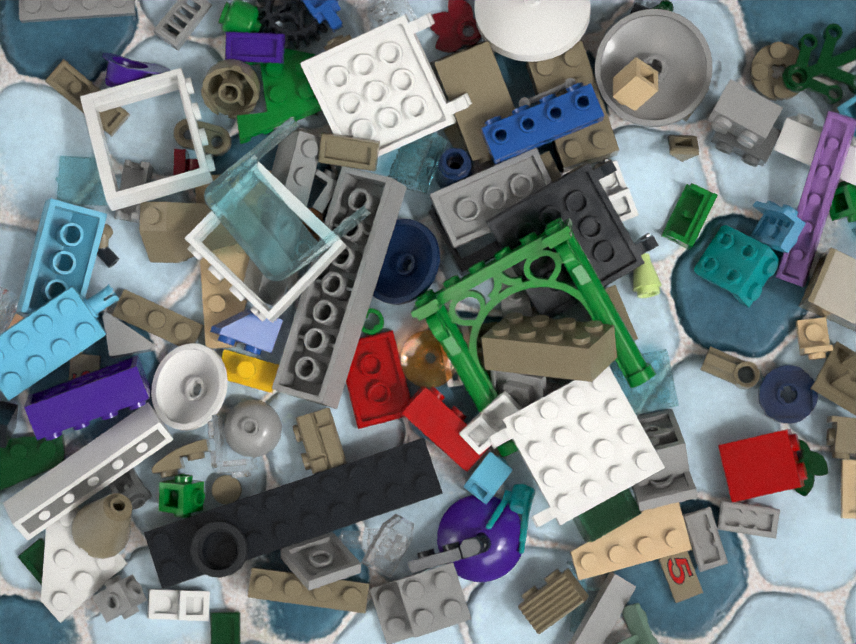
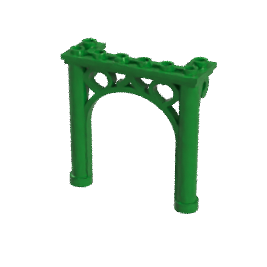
(587, 290)

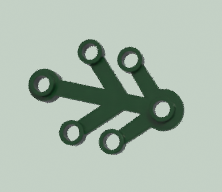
(825, 66)

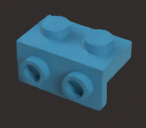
(778, 226)

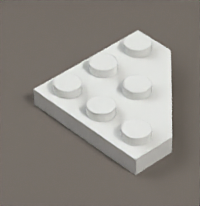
(69, 572)

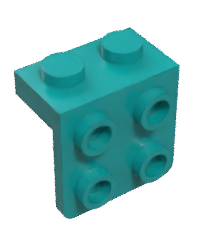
(737, 264)

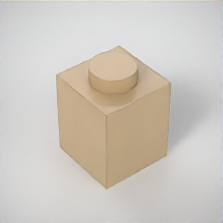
(635, 84)

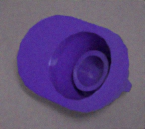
(124, 70)

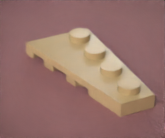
(643, 539)

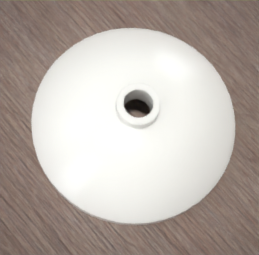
(178, 386)

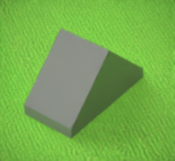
(123, 340)

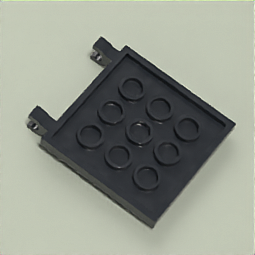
(594, 224)

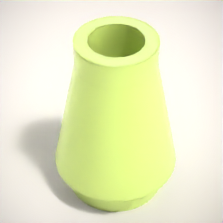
(645, 279)

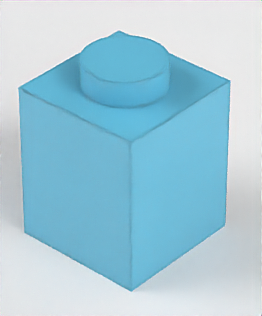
(488, 477)

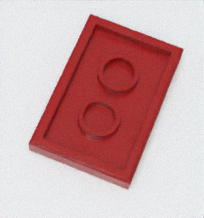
(377, 381)

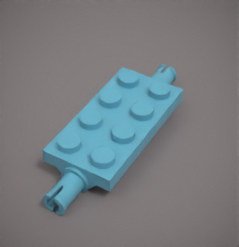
(50, 338)

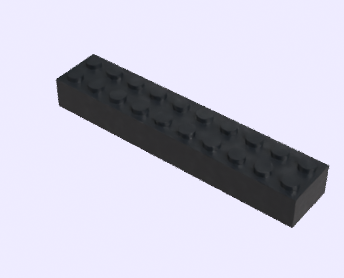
(299, 510)

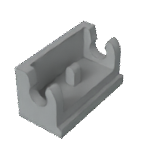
(132, 176)

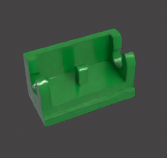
(689, 215)

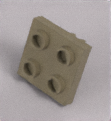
(838, 378)

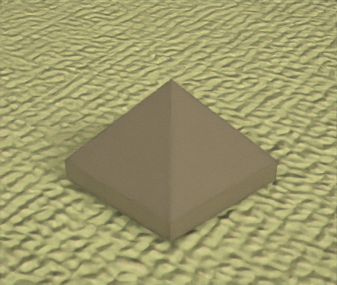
(683, 147)

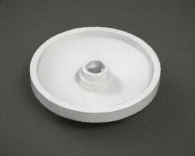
(532, 27)

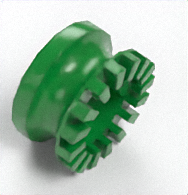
(377, 328)

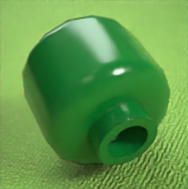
(239, 17)

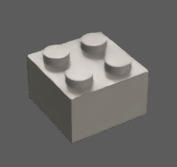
(744, 115)

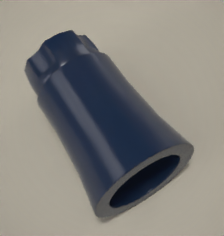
(445, 175)

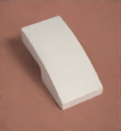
(619, 194)
(489, 422)
(178, 604)

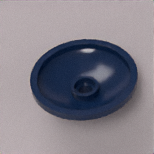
(409, 244)

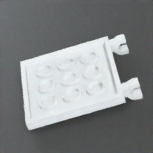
(382, 86)
(580, 446)

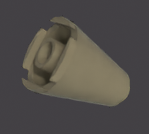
(103, 526)

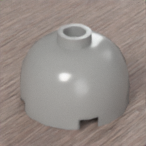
(252, 428)

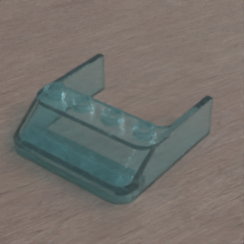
(263, 220)

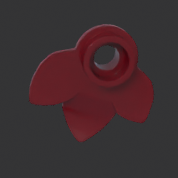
(451, 25)

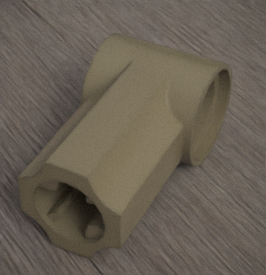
(727, 367)

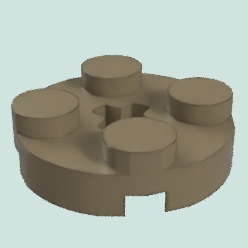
(761, 70)

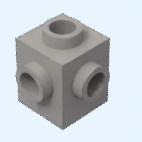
(120, 598)

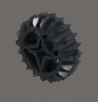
(284, 16)

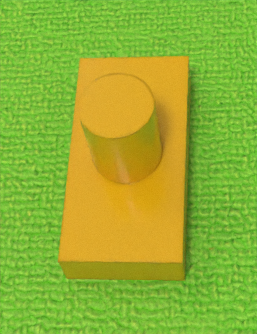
(249, 371)

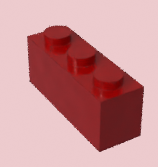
(441, 425)

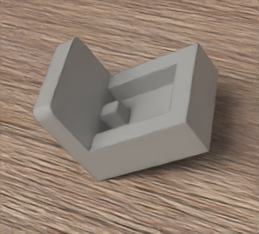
(330, 180)

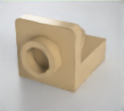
(813, 338)

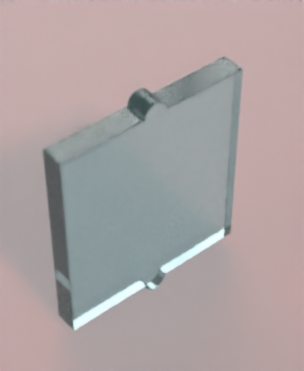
(80, 182)

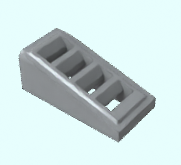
(184, 33)

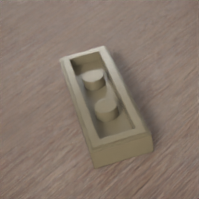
(73, 84)

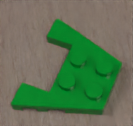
(285, 95)

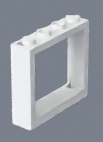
(134, 92)
(238, 287)

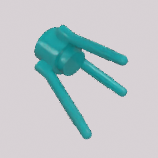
(520, 502)

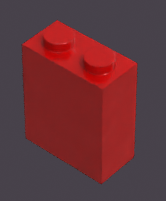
(762, 465)

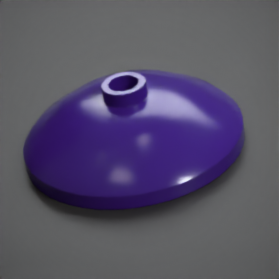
(466, 520)

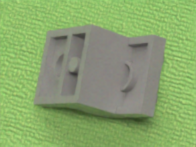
(674, 481)
(420, 603)

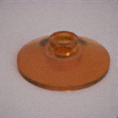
(416, 366)

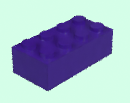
(87, 398)

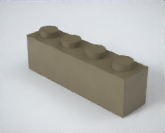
(287, 588)

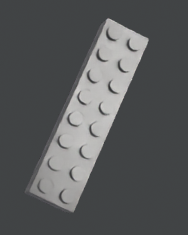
(338, 300)

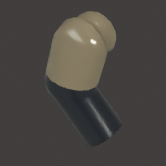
(104, 251)

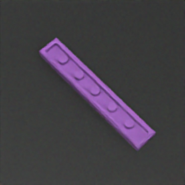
(818, 196)

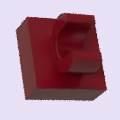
(183, 163)

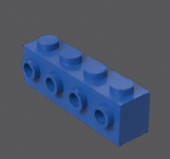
(542, 123)

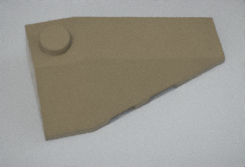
(168, 223)

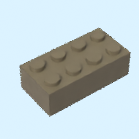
(587, 144)
(549, 347)

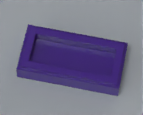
(255, 47)

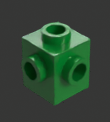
(844, 202)
(181, 495)

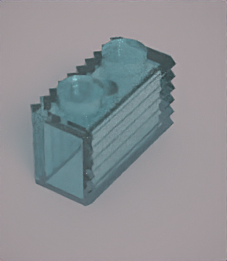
(418, 162)

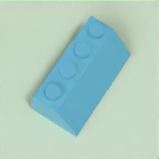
(61, 253)

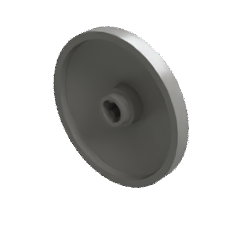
(670, 47)

